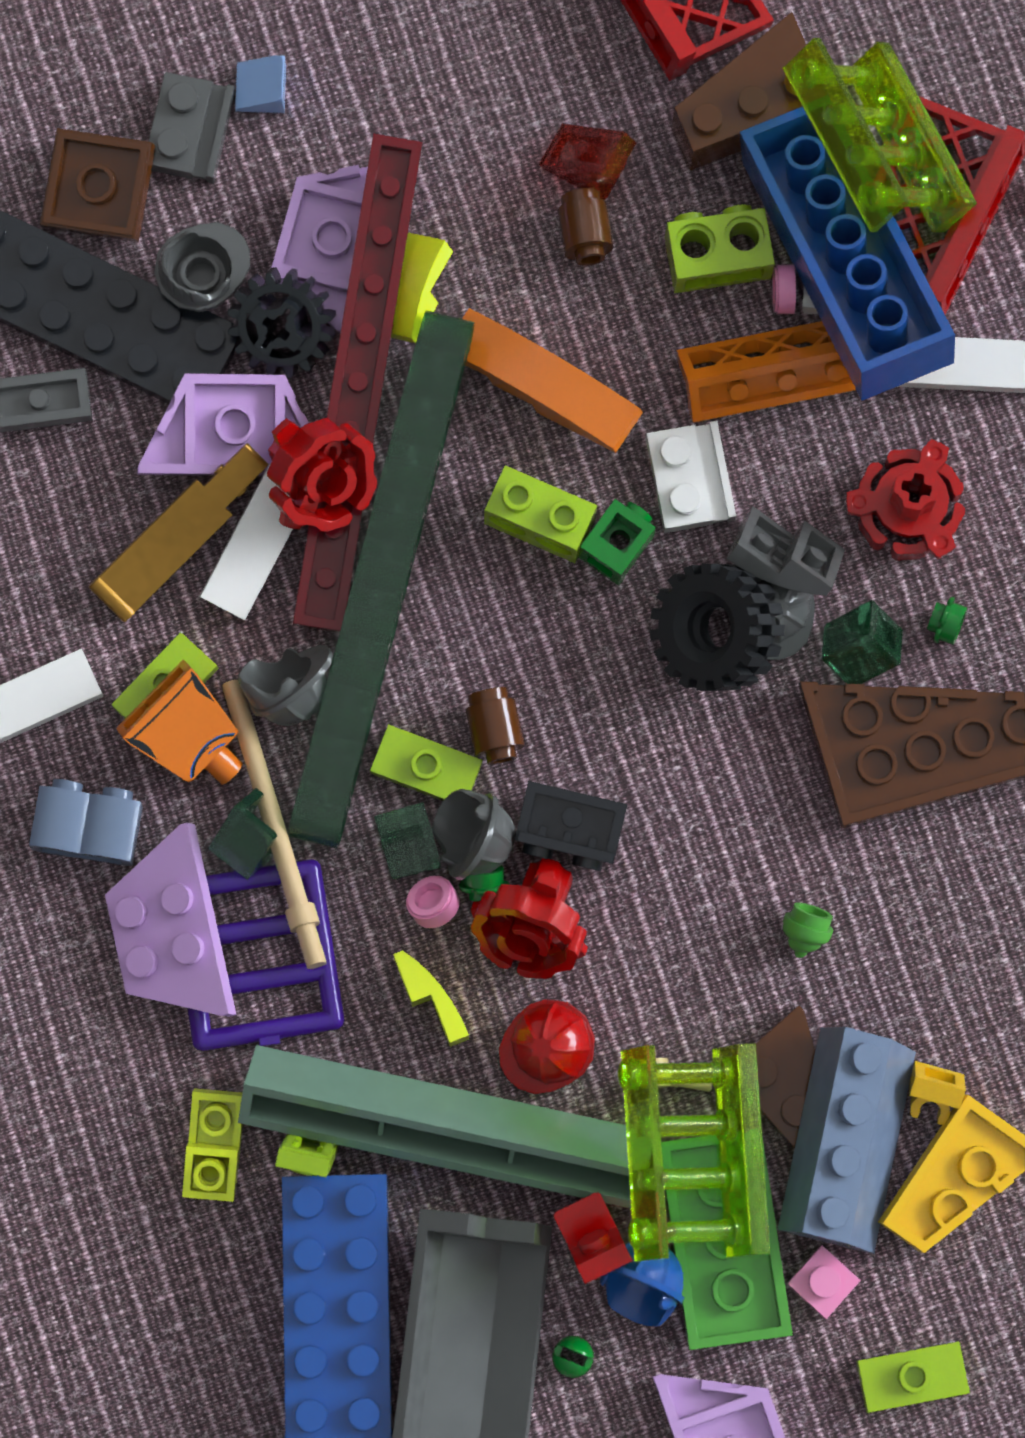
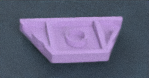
(322, 233)
(215, 419)
(169, 928)
(717, 1409)

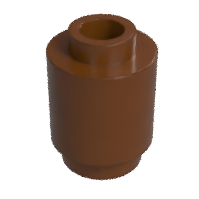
(585, 226)
(494, 725)

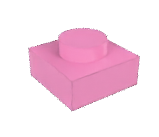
(823, 1282)

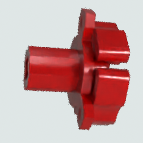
(317, 468)
(914, 472)
(531, 923)

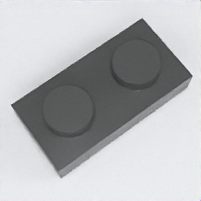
(44, 400)

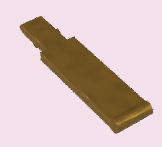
(175, 535)

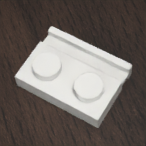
(690, 477)

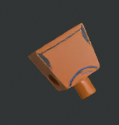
(183, 728)

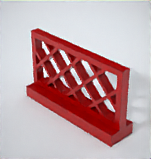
(669, 40)
(988, 188)

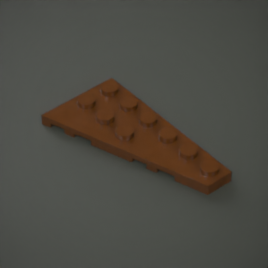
(912, 744)

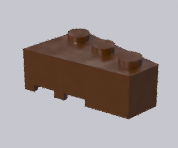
(739, 97)

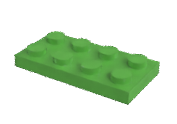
(724, 1296)

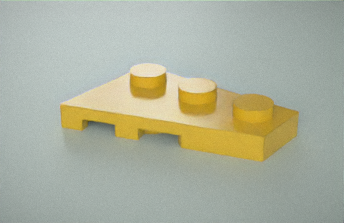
(955, 1175)

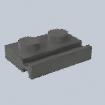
(190, 126)

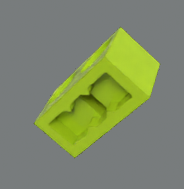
(723, 262)
(539, 514)

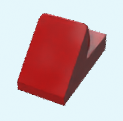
(592, 1237)

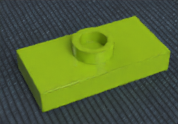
(179, 649)
(424, 764)
(306, 1156)
(912, 1377)

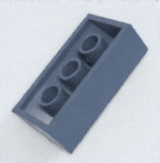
(847, 1138)

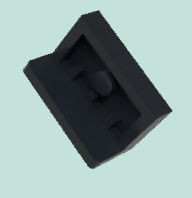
(570, 824)

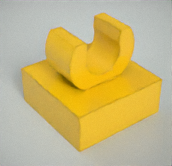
(937, 1086)

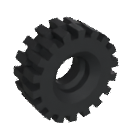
(686, 635)

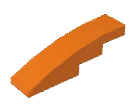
(550, 384)

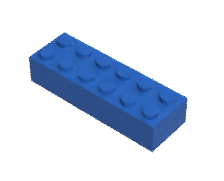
(857, 279)
(336, 1306)

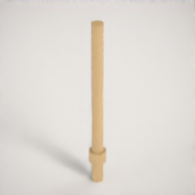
(301, 914)

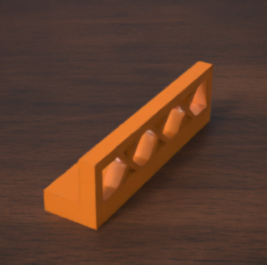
(765, 381)

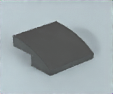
(796, 562)

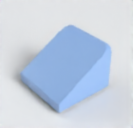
(261, 85)

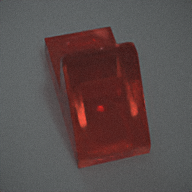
(588, 156)

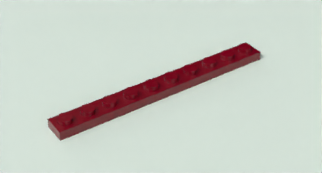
(361, 362)

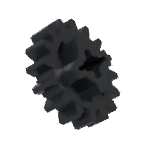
(265, 314)

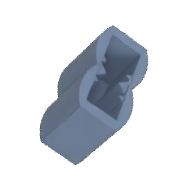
(85, 823)

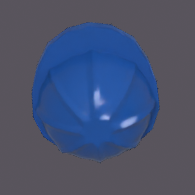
(645, 1289)

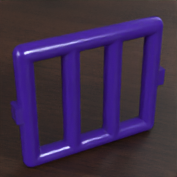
(271, 1031)

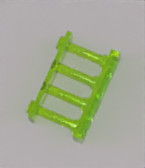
(903, 125)
(740, 1152)

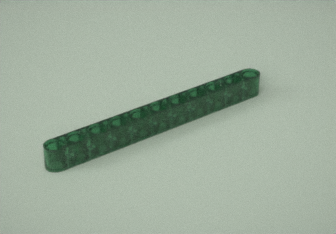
(381, 580)

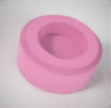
(784, 289)
(432, 902)

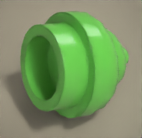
(807, 928)

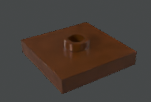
(97, 185)

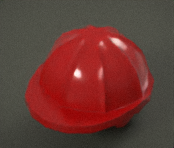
(546, 1047)

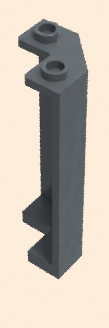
(472, 1327)

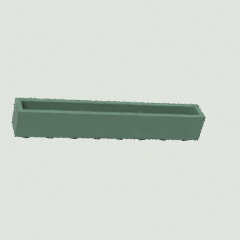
(436, 1125)

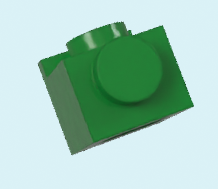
(623, 520)

